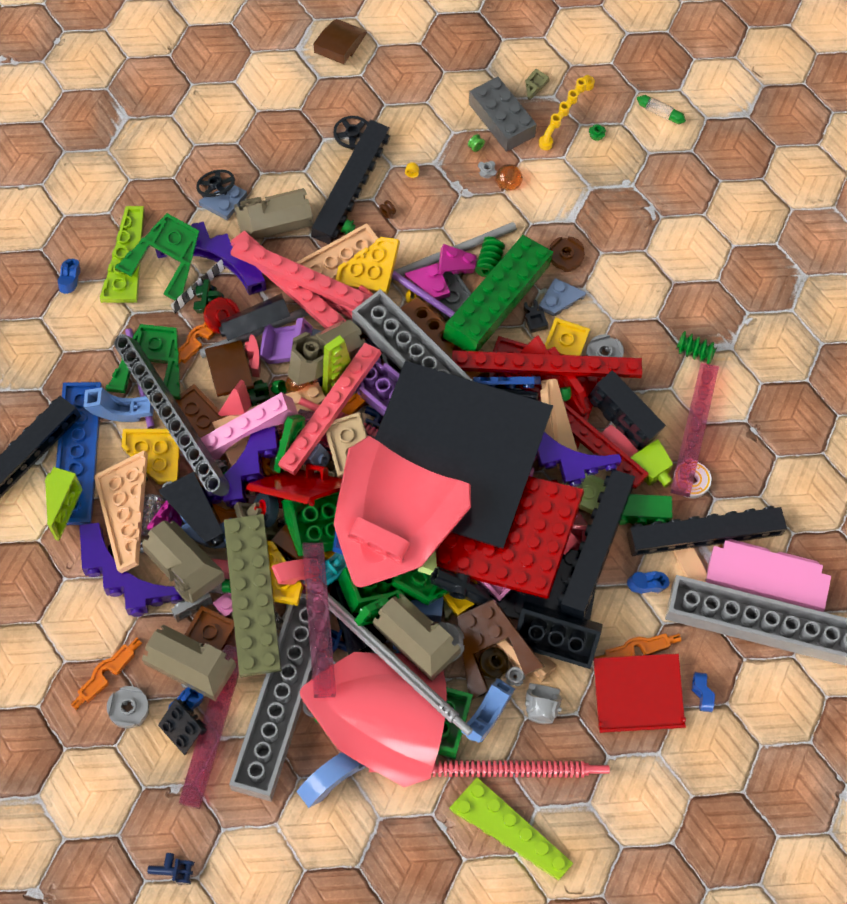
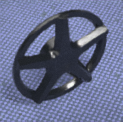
(352, 131)
(215, 182)

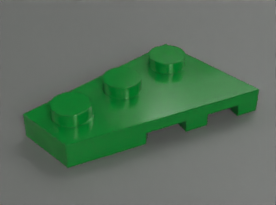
(292, 428)

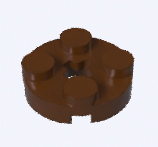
(563, 262)

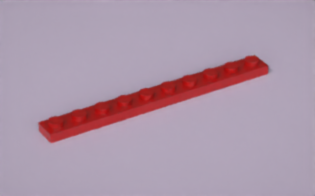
(547, 364)
(591, 437)

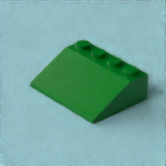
(311, 523)

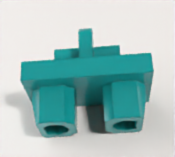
(334, 567)

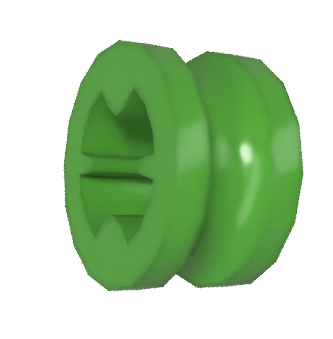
(476, 143)

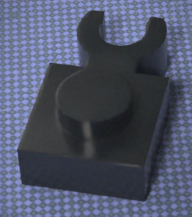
(535, 319)

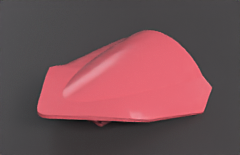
(393, 512)
(381, 717)

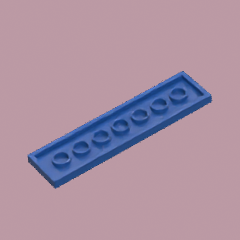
(79, 448)

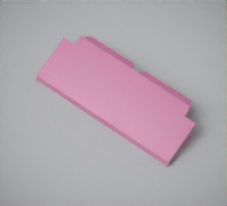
(769, 574)

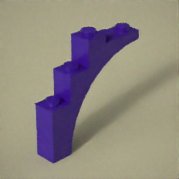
(220, 248)
(573, 463)
(248, 466)
(137, 593)

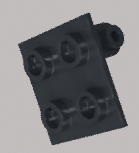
(181, 725)

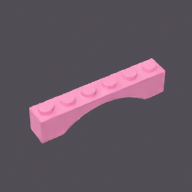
(263, 416)

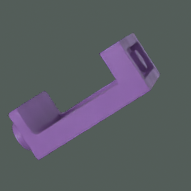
(277, 342)

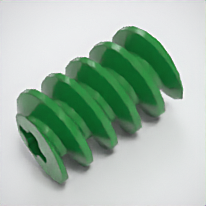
(489, 255)
(696, 347)

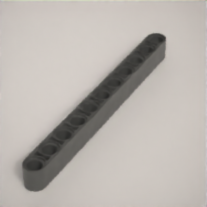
(155, 390)

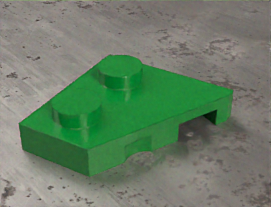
(370, 611)

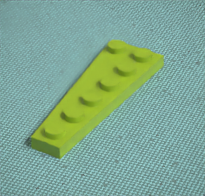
(119, 286)
(334, 362)
(496, 818)

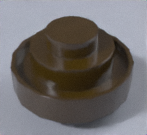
(493, 663)

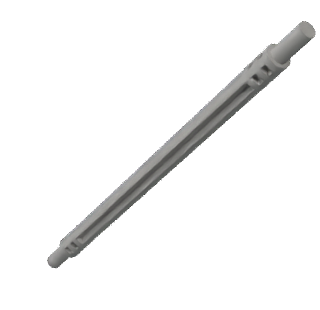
(398, 666)

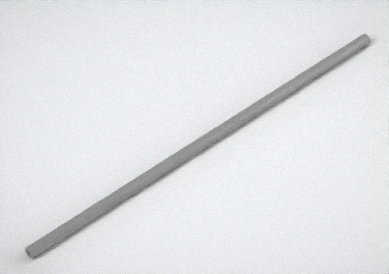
(432, 259)

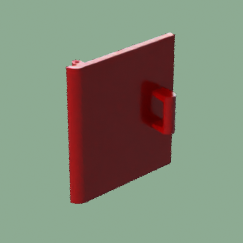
(302, 487)
(639, 693)

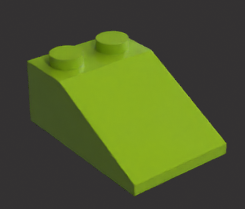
(61, 497)

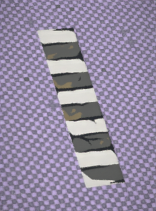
(190, 292)

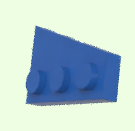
(509, 382)

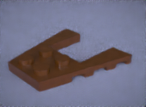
(487, 627)

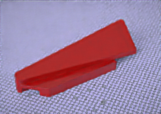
(577, 399)

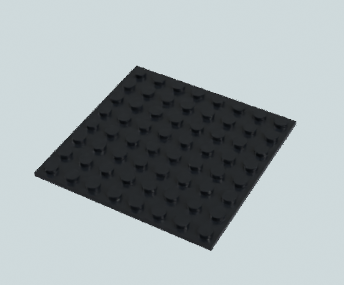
(468, 436)

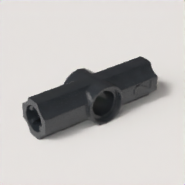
(459, 586)

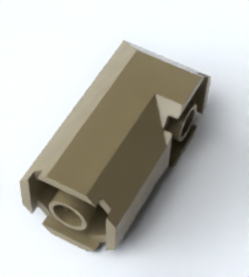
(274, 214)
(308, 350)
(182, 561)
(416, 636)
(188, 661)

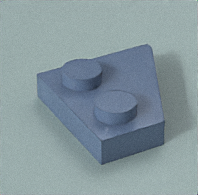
(224, 204)
(560, 297)

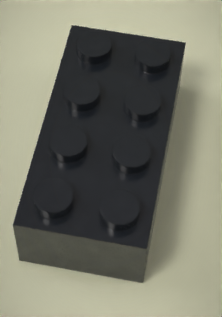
(626, 410)
(559, 634)

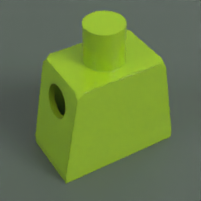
(656, 462)

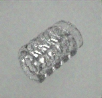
(152, 504)

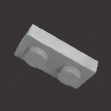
(184, 609)

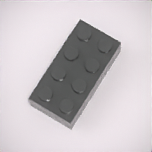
(502, 113)

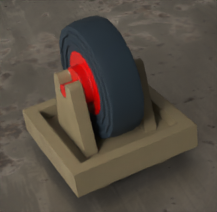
(265, 505)

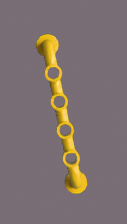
(582, 84)

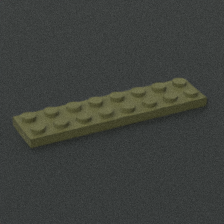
(252, 596)

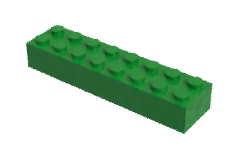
(498, 294)

